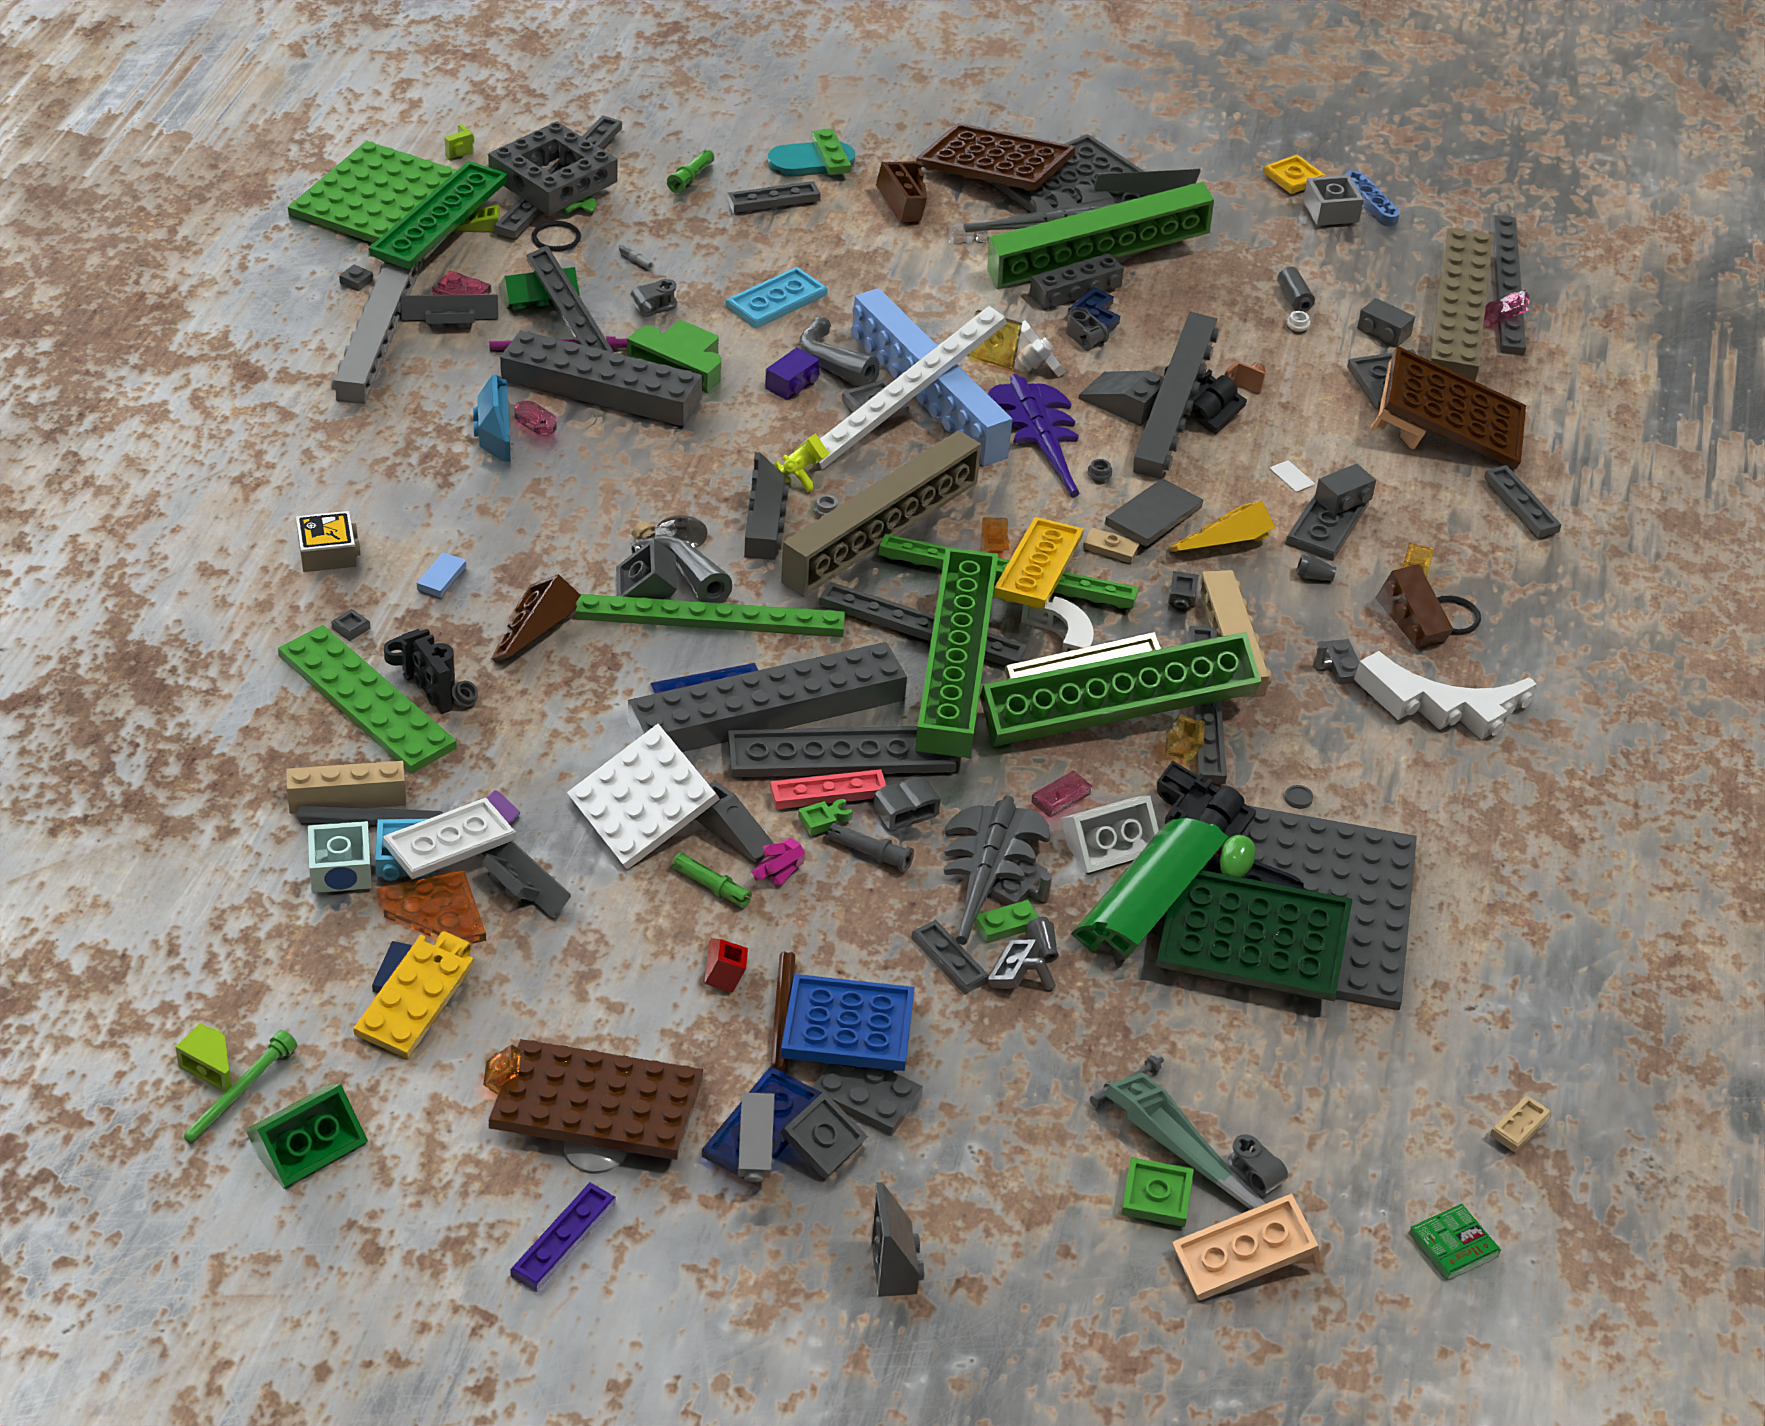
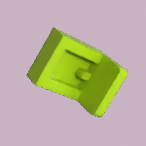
(459, 143)

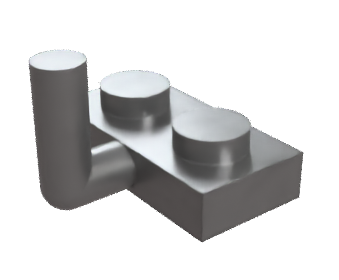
(1339, 657)
(1013, 891)
(1014, 964)

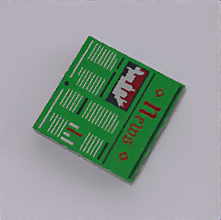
(1454, 1241)

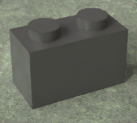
(1386, 322)
(1345, 489)

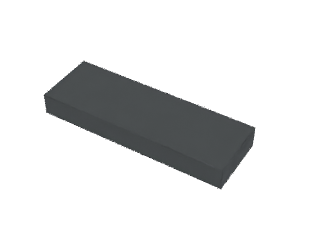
(950, 957)

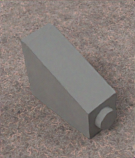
(756, 1136)

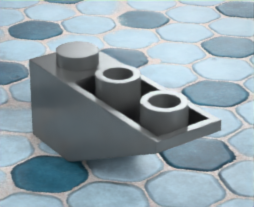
(734, 824)

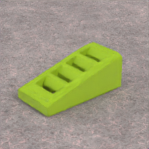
(481, 220)

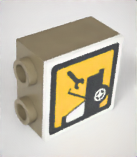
(327, 541)

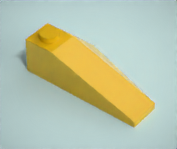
(1241, 524)

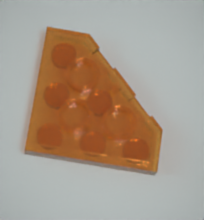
(435, 906)

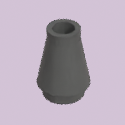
(1314, 568)
(1043, 931)

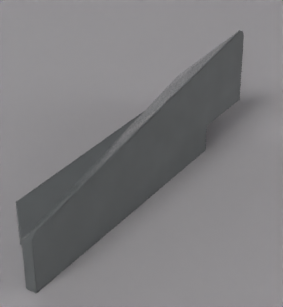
(1145, 182)

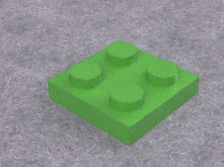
(1157, 1192)

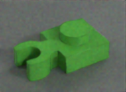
(820, 817)

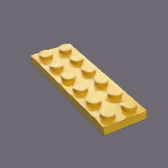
(1038, 563)

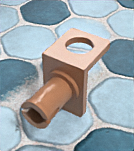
(1247, 376)

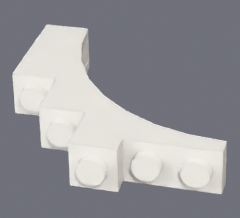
(1443, 705)

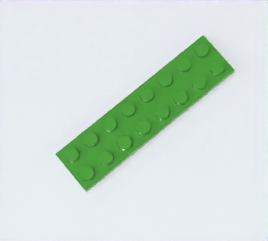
(367, 698)

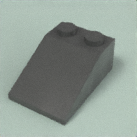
(1125, 394)
(894, 1247)

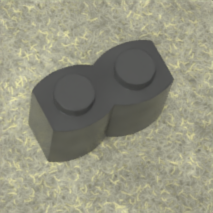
(906, 803)

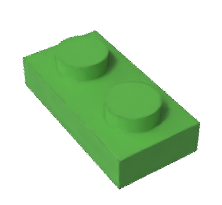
(1005, 921)

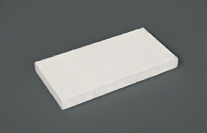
(449, 838)

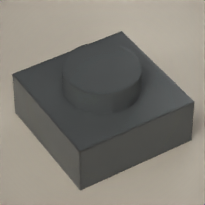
(356, 277)

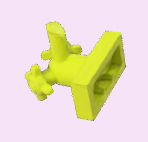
(805, 456)

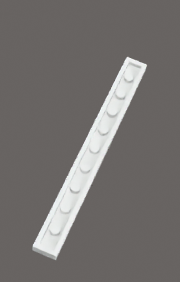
(910, 383)

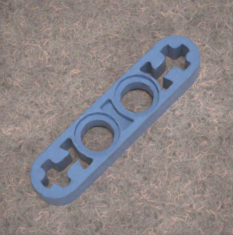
(1375, 200)

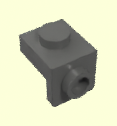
(1183, 589)

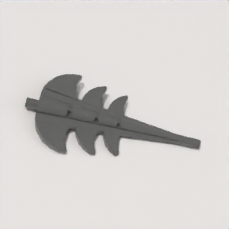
(1044, 212)
(994, 842)

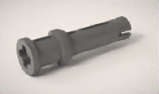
(882, 850)

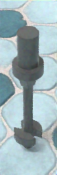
(1152, 1065)

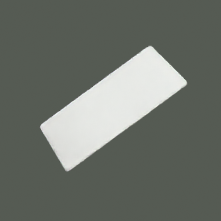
(1292, 475)

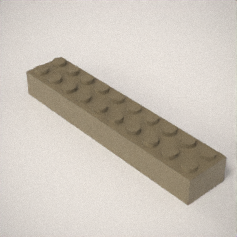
(1461, 301)
(883, 508)

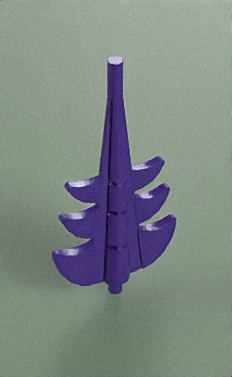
(1032, 409)

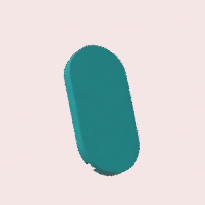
(801, 159)

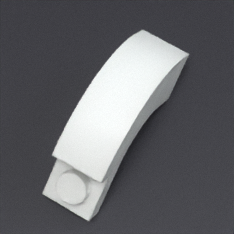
(1063, 619)

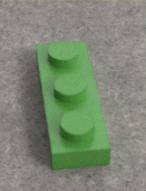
(831, 151)

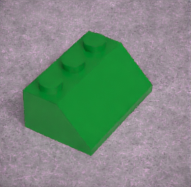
(526, 289)
(307, 1134)

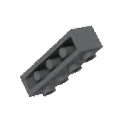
(1075, 280)

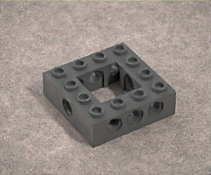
(584, 171)

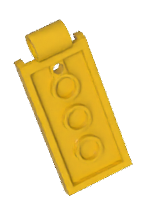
(416, 994)

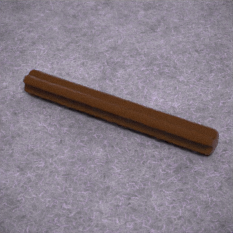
(783, 993)

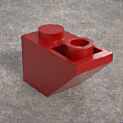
(725, 964)

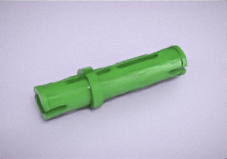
(721, 885)

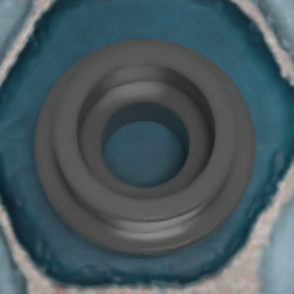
(1100, 470)
(466, 688)

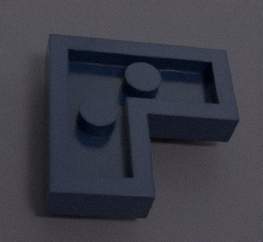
(1097, 303)

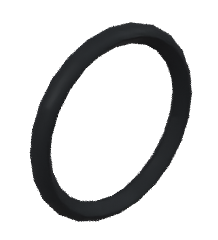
(557, 223)
(1469, 604)

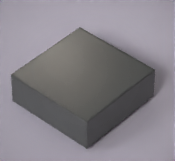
(350, 624)

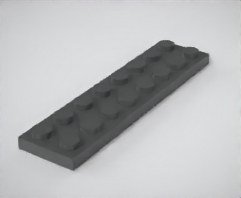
(830, 752)

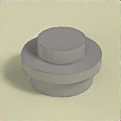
(825, 504)

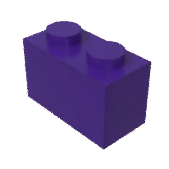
(792, 373)

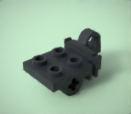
(1216, 401)
(425, 662)
(1203, 801)

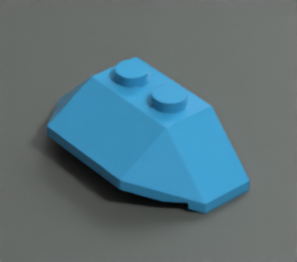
(492, 418)

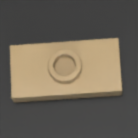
(1111, 545)
(1521, 1123)

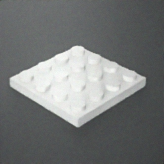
(643, 796)

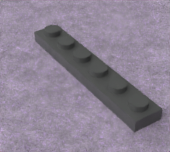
(566, 299)

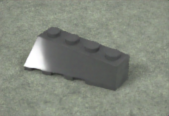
(765, 510)

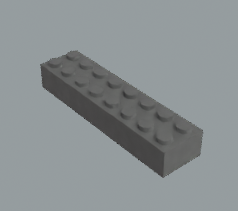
(601, 377)

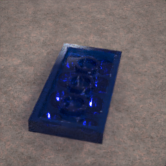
(789, 1101)

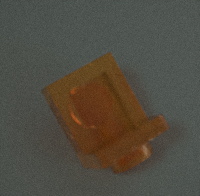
(994, 534)
(502, 1068)

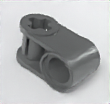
(653, 298)
(1086, 328)
(1257, 1168)

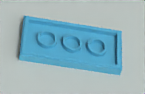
(776, 297)

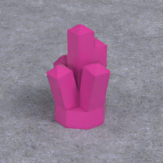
(783, 861)

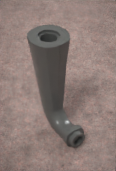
(846, 364)
(703, 575)

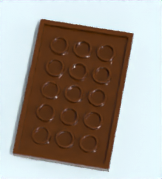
(996, 156)
(1455, 407)
(598, 1099)

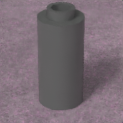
(1296, 289)

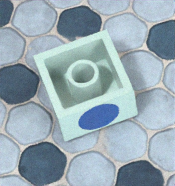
(339, 857)

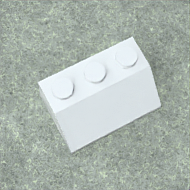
(1110, 832)

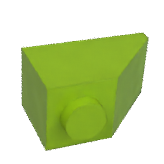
(205, 1056)

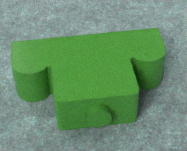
(680, 347)

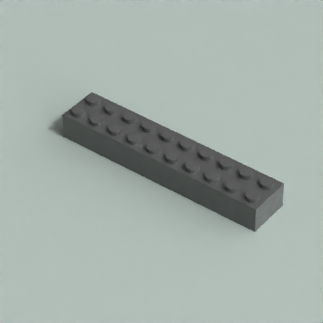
(773, 697)

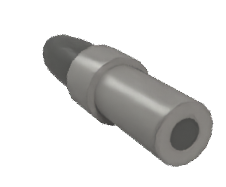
(636, 257)

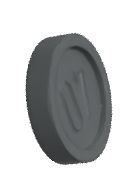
(1299, 796)

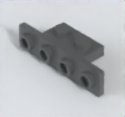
(449, 308)
(525, 878)

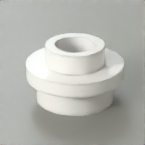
(1298, 321)

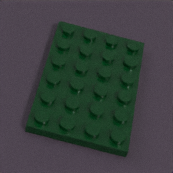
(1257, 934)

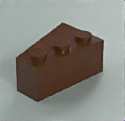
(903, 189)
(1414, 607)

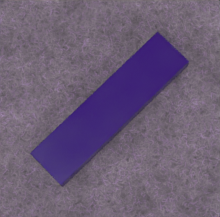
(563, 1236)

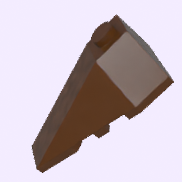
(537, 611)

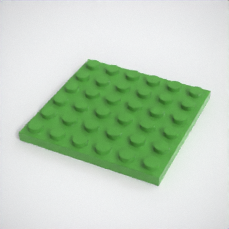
(369, 191)

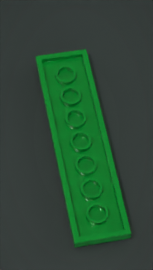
(438, 215)

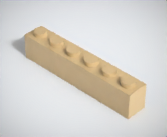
(1229, 615)

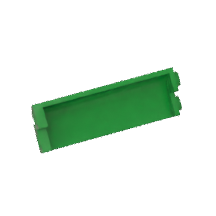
(1150, 885)

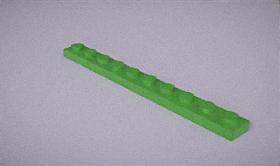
(1069, 585)
(710, 615)

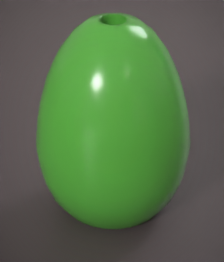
(1237, 856)

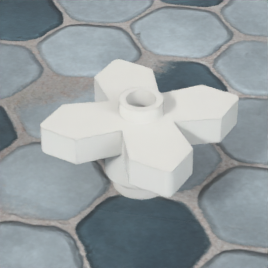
(1038, 352)

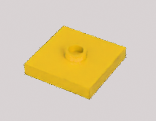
(1291, 173)

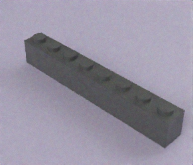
(1175, 395)

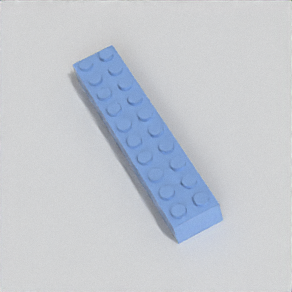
(951, 398)

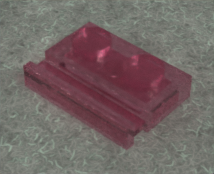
(458, 284)

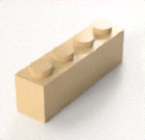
(347, 785)

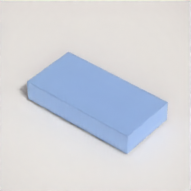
(441, 575)

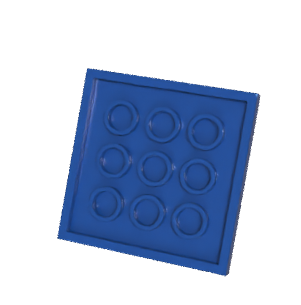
(848, 1022)

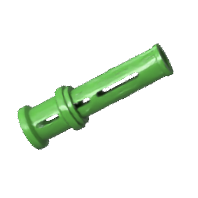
(686, 174)

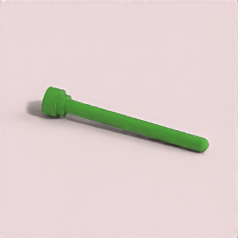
(280, 1046)

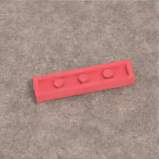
(826, 788)

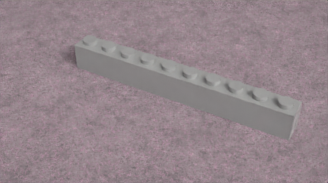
(373, 332)

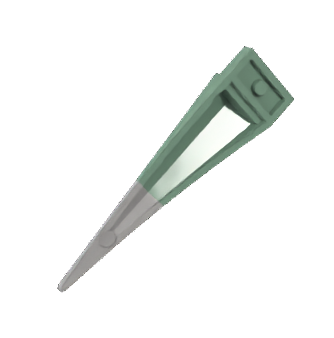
(1160, 1117)

